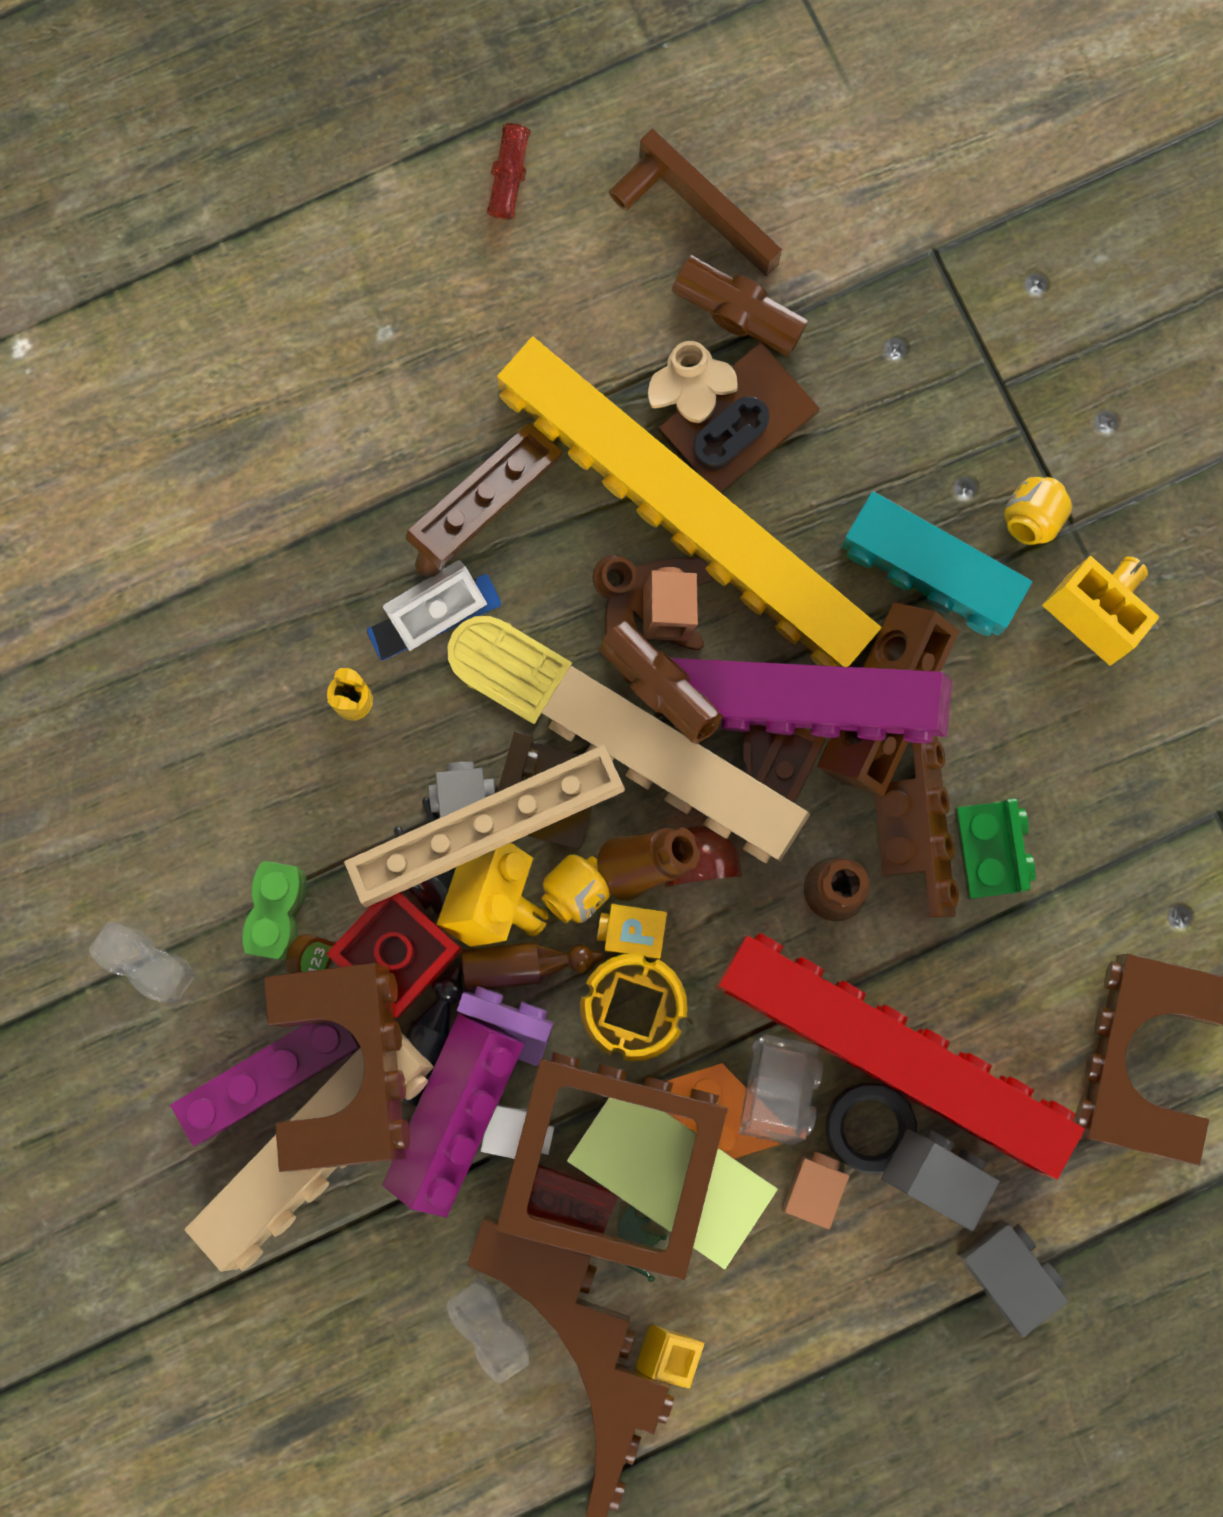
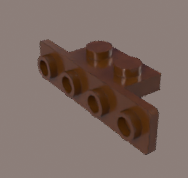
(915, 829)

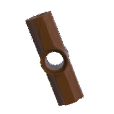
(739, 305)
(661, 682)

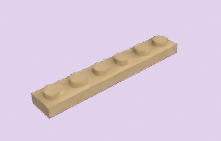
(484, 826)

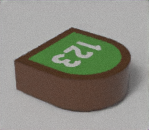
(308, 954)

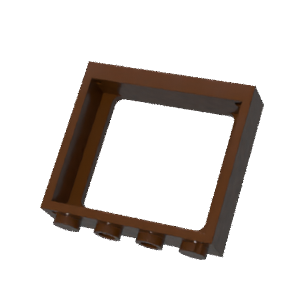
(654, 1094)

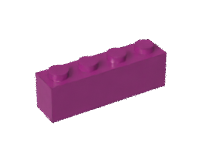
(262, 1079)
(453, 1115)

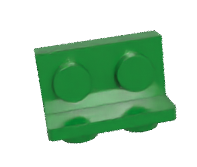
(994, 849)

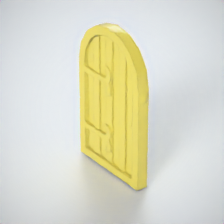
(506, 665)

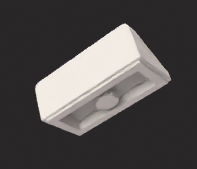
(434, 605)

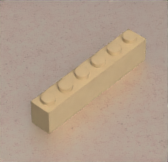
(677, 765)
(262, 1198)

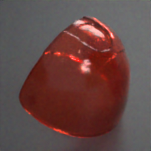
(716, 860)

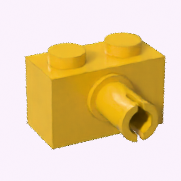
(1103, 607)
(488, 898)

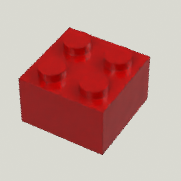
(405, 940)

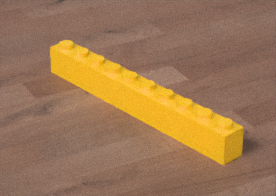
(686, 506)

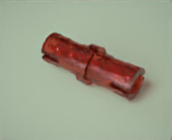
(508, 171)

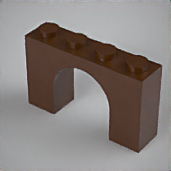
(1113, 1107)
(372, 1123)

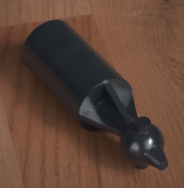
(432, 1027)

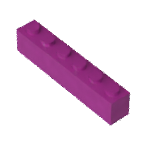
(825, 698)

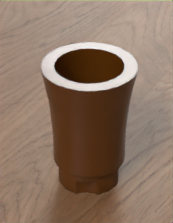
(646, 860)
(831, 904)

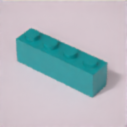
(936, 565)

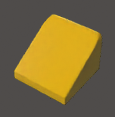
(669, 1356)

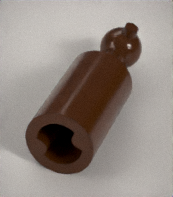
(521, 964)

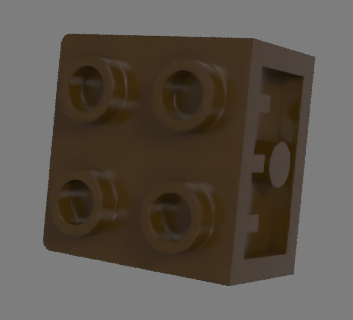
(529, 759)

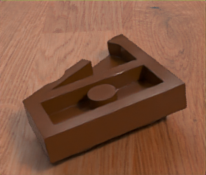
(781, 760)

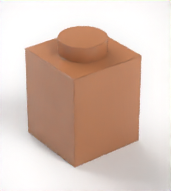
(670, 604)
(816, 1190)

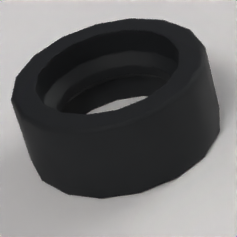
(838, 1112)

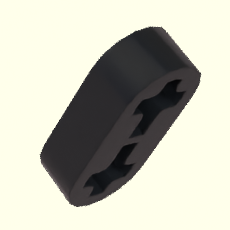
(737, 441)

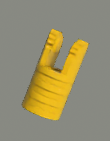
(344, 707)

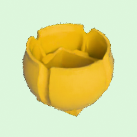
(653, 976)

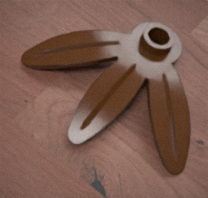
(629, 594)

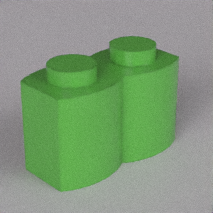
(277, 898)

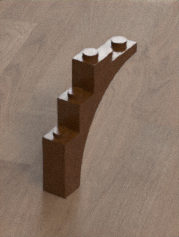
(595, 1338)

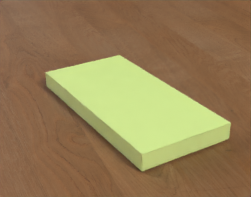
(645, 1161)

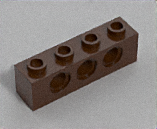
(907, 641)

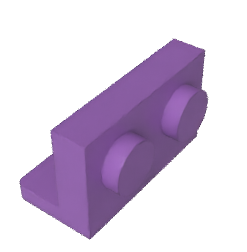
(524, 1024)

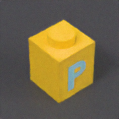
(632, 931)

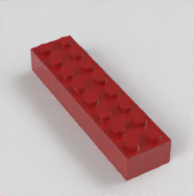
(905, 1060)

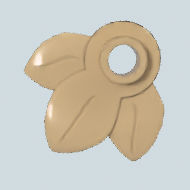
(691, 387)

